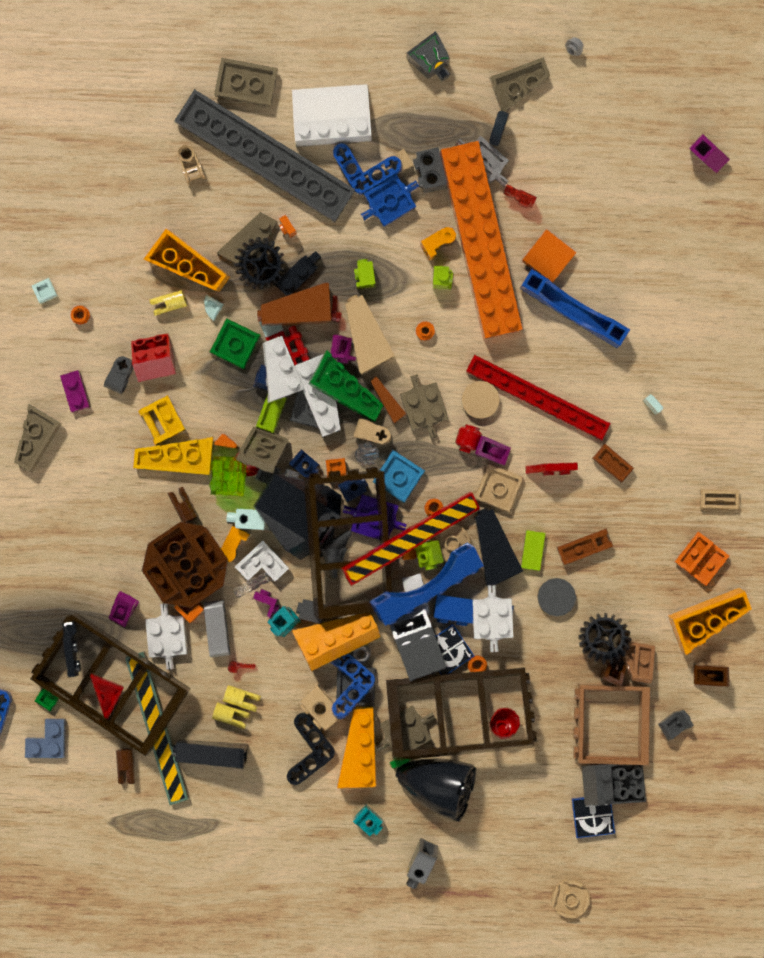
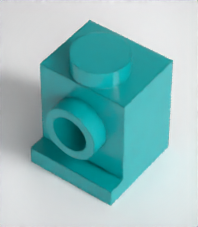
(277, 620)
(365, 814)

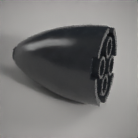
(439, 785)

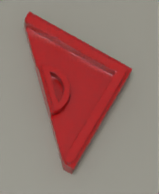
(107, 693)

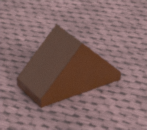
(614, 672)
(711, 675)

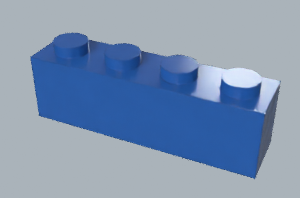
(454, 609)

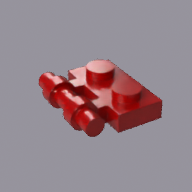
(296, 337)

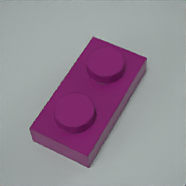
(75, 391)

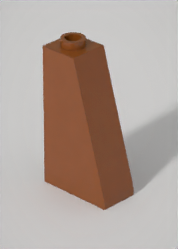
(300, 308)

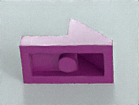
(492, 450)
(123, 608)

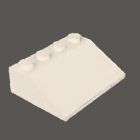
(331, 115)

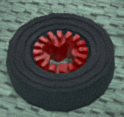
(498, 128)

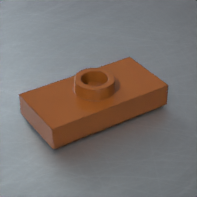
(613, 463)

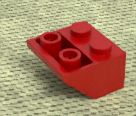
(152, 357)

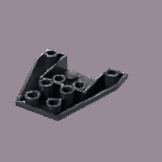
(284, 512)

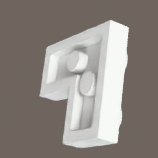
(262, 557)

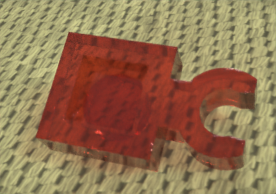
(524, 199)

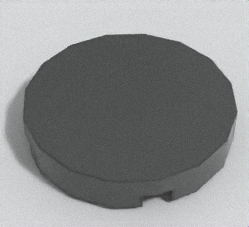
(556, 597)

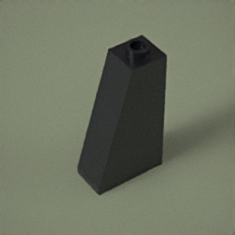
(495, 550)
(211, 753)

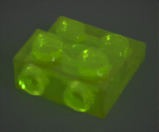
(227, 476)

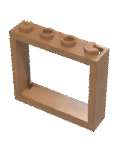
(643, 725)

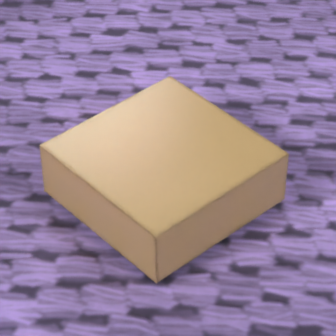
(407, 164)

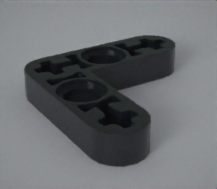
(315, 754)

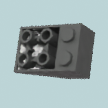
(417, 645)
(613, 784)

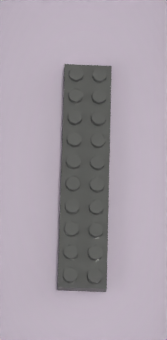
(264, 155)

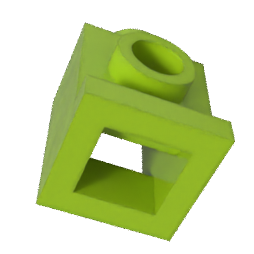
(364, 274)
(442, 277)
(429, 555)

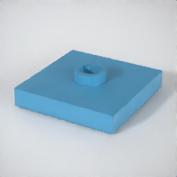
(400, 476)

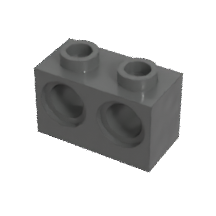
(435, 169)

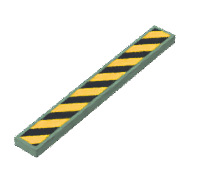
(151, 711)

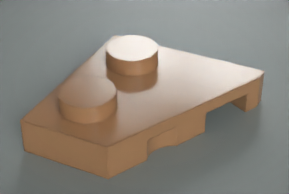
(639, 661)

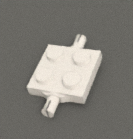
(493, 618)
(166, 636)

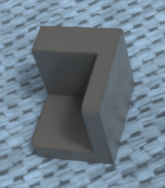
(266, 476)

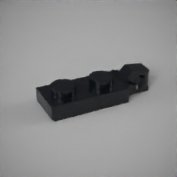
(298, 274)
(70, 648)

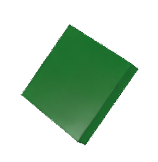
(235, 343)

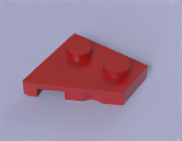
(549, 468)

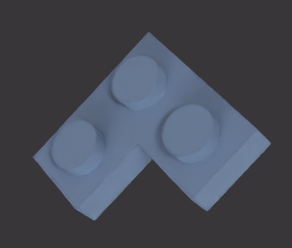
(52, 745)

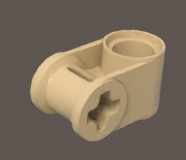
(191, 167)
(369, 431)

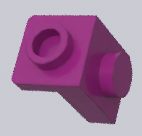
(341, 349)
(265, 597)

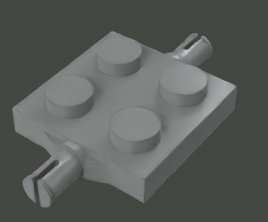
(493, 161)

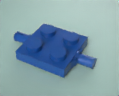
(390, 200)

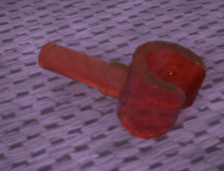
(335, 316)
(234, 666)

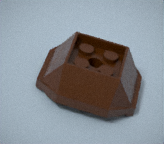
(165, 570)

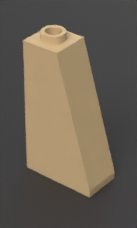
(368, 340)

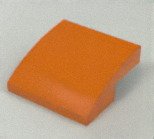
(549, 256)
(702, 559)

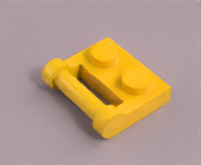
(166, 415)

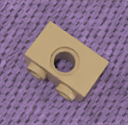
(319, 696)

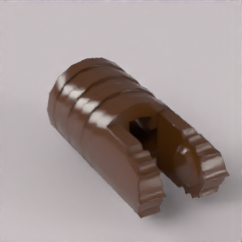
(185, 509)
(125, 765)

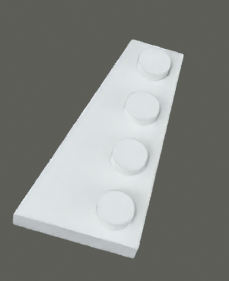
(322, 406)

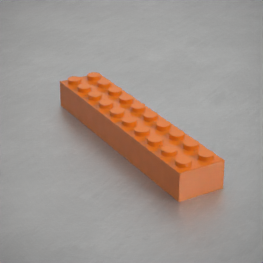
(480, 240)

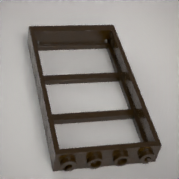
(314, 551)
(108, 724)
(443, 750)

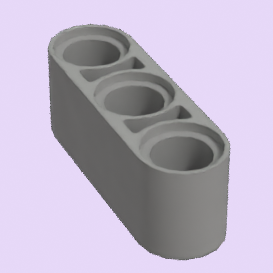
(216, 628)

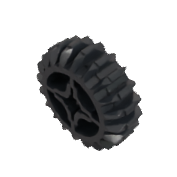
(256, 269)
(597, 624)

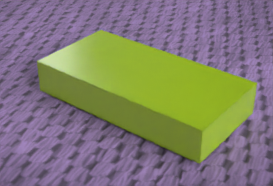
(270, 414)
(533, 550)

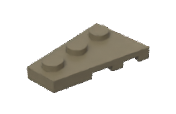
(518, 82)
(259, 226)
(36, 437)

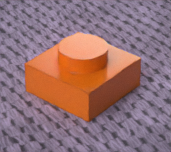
(286, 227)
(336, 465)

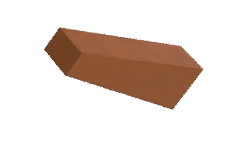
(390, 404)

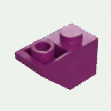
(709, 153)

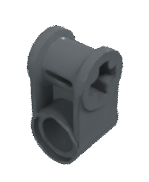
(118, 377)

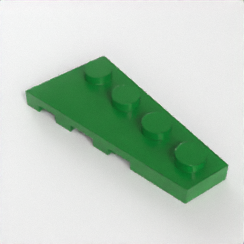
(339, 385)

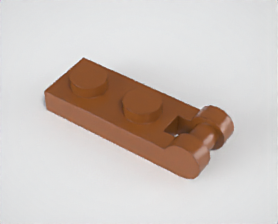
(584, 547)

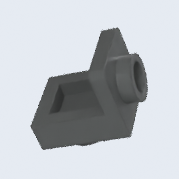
(675, 724)

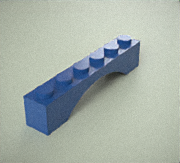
(589, 319)
(461, 563)

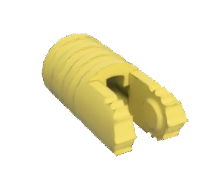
(173, 301)
(236, 696)
(225, 714)

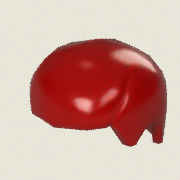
(504, 723)

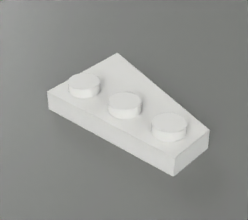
(280, 370)

